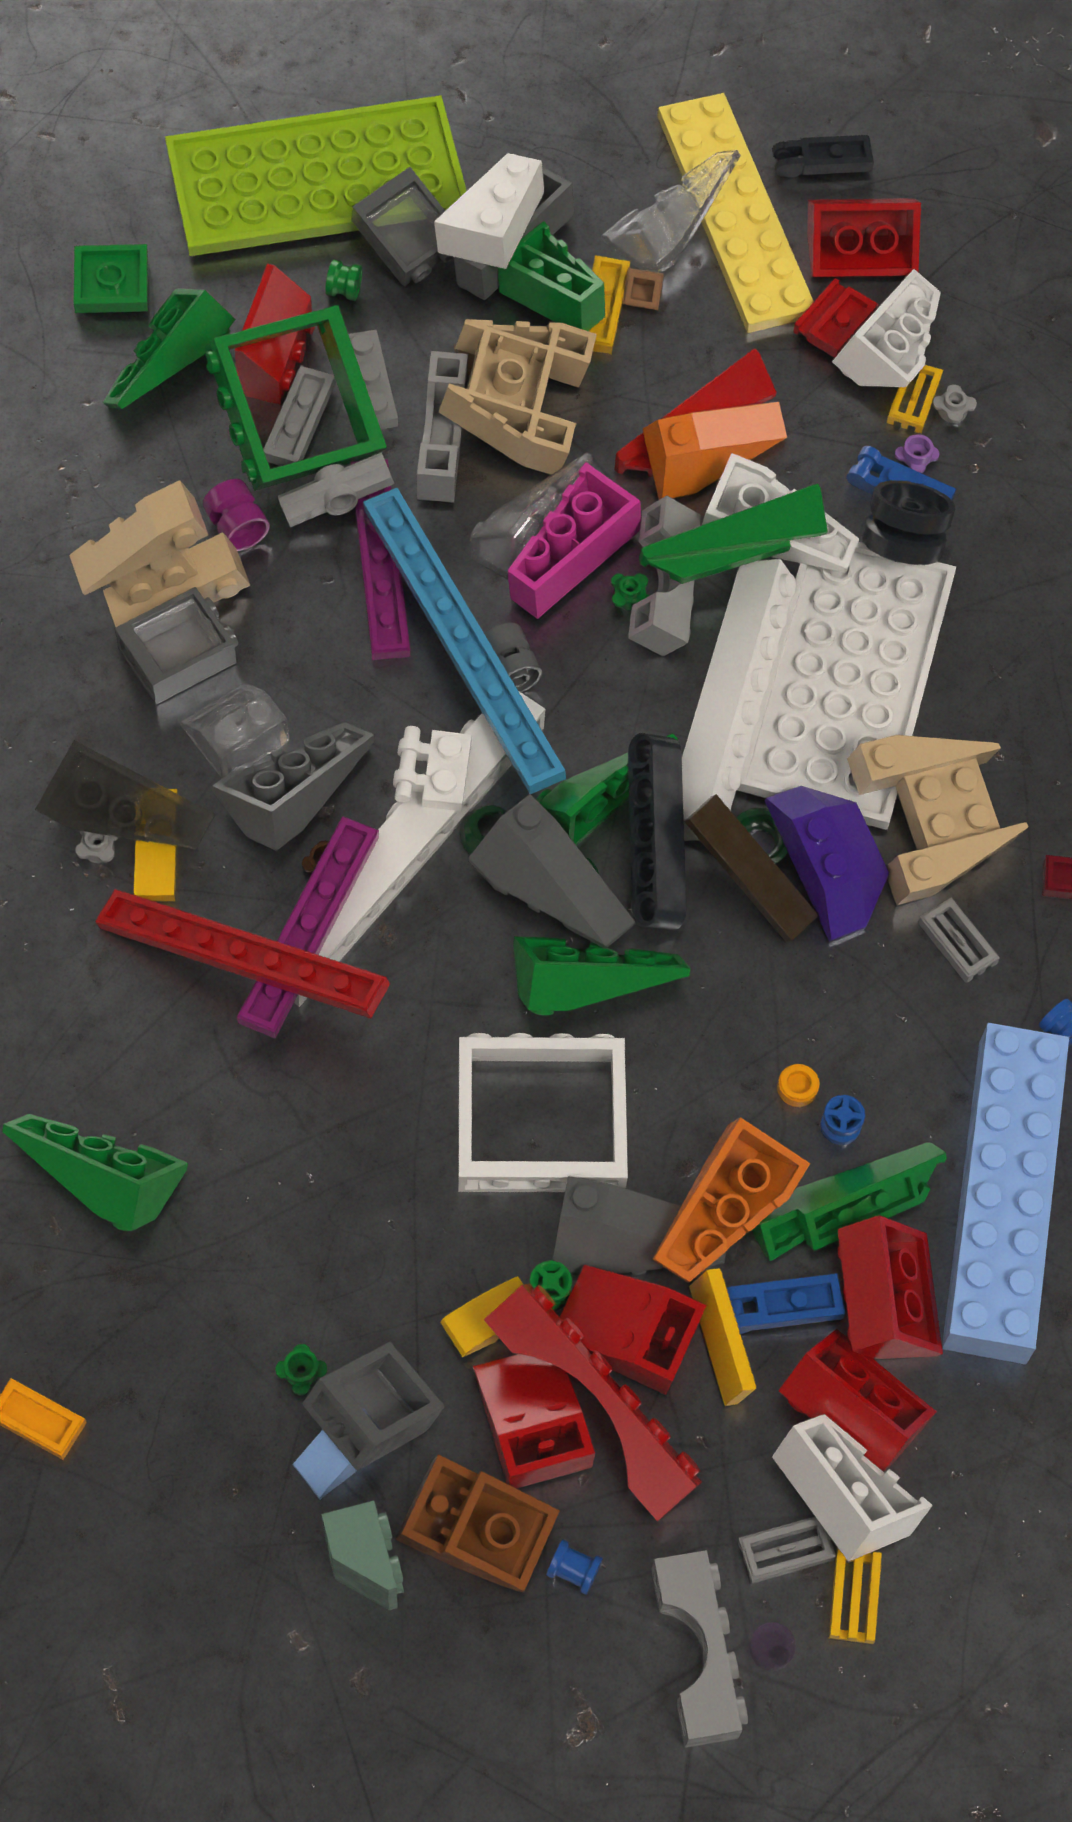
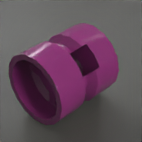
(235, 514)

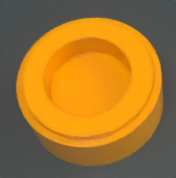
(798, 1085)

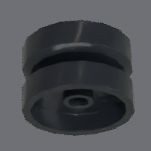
(908, 522)

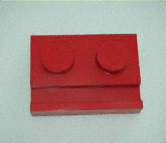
(835, 317)

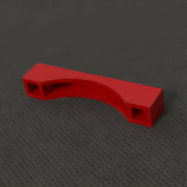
(654, 1469)

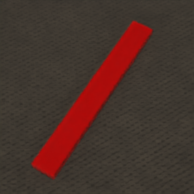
(244, 953)

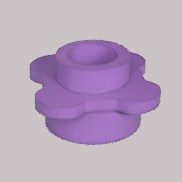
(921, 445)

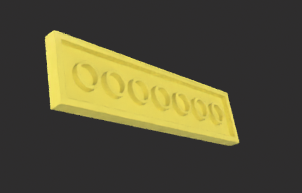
(741, 218)

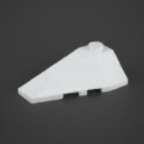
(894, 339)

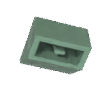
(359, 1550)

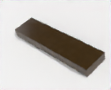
(751, 868)

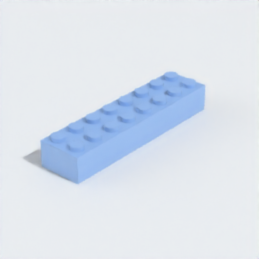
(1006, 1194)

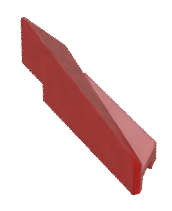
(738, 386)

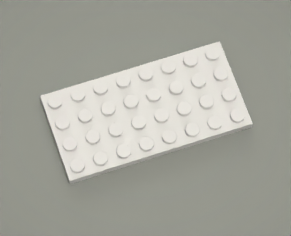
(846, 675)

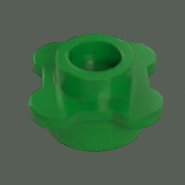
(624, 598)
(299, 1357)

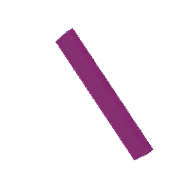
(382, 590)
(313, 918)

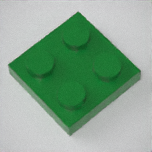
(111, 278)

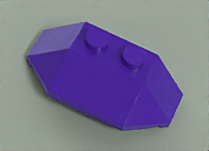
(831, 856)

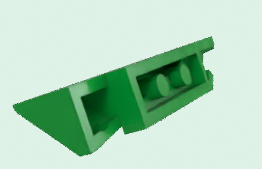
(739, 537)
(847, 1198)

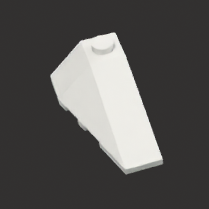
(751, 484)

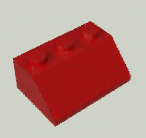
(863, 237)
(269, 365)
(889, 1290)
(858, 1398)

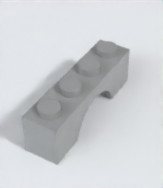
(441, 436)
(664, 617)
(686, 1591)

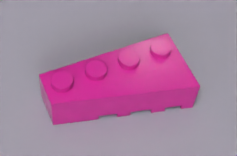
(574, 540)

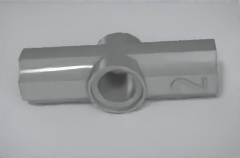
(335, 489)

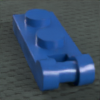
(872, 460)
(788, 1302)

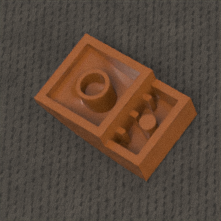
(477, 1524)

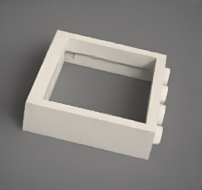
(539, 1175)

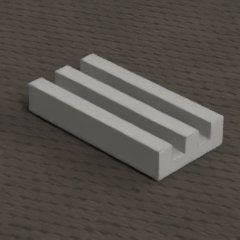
(965, 971)
(751, 1560)

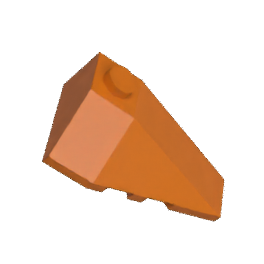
(695, 447)
(732, 1194)

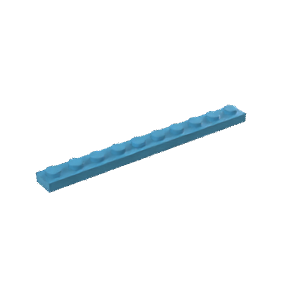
(465, 642)

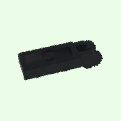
(823, 155)

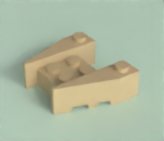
(510, 386)
(151, 558)
(942, 804)

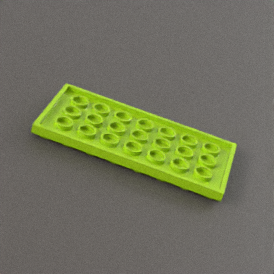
(306, 171)

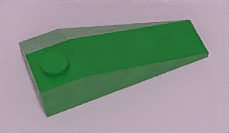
(179, 337)
(107, 1178)

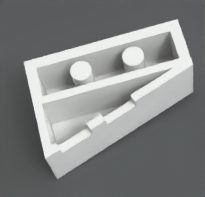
(493, 213)
(845, 1490)

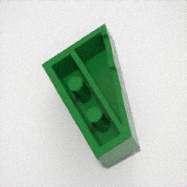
(553, 281)

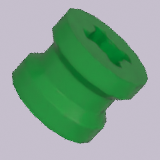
(344, 280)
(553, 1277)

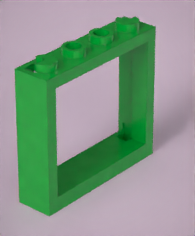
(347, 376)

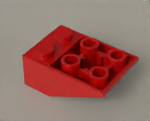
(633, 1324)
(534, 1419)

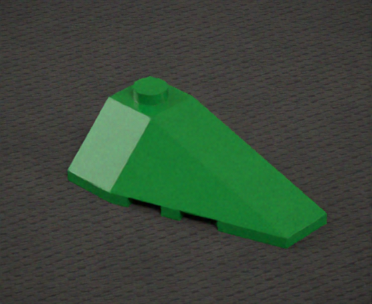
(589, 797)
(569, 978)

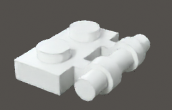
(446, 768)

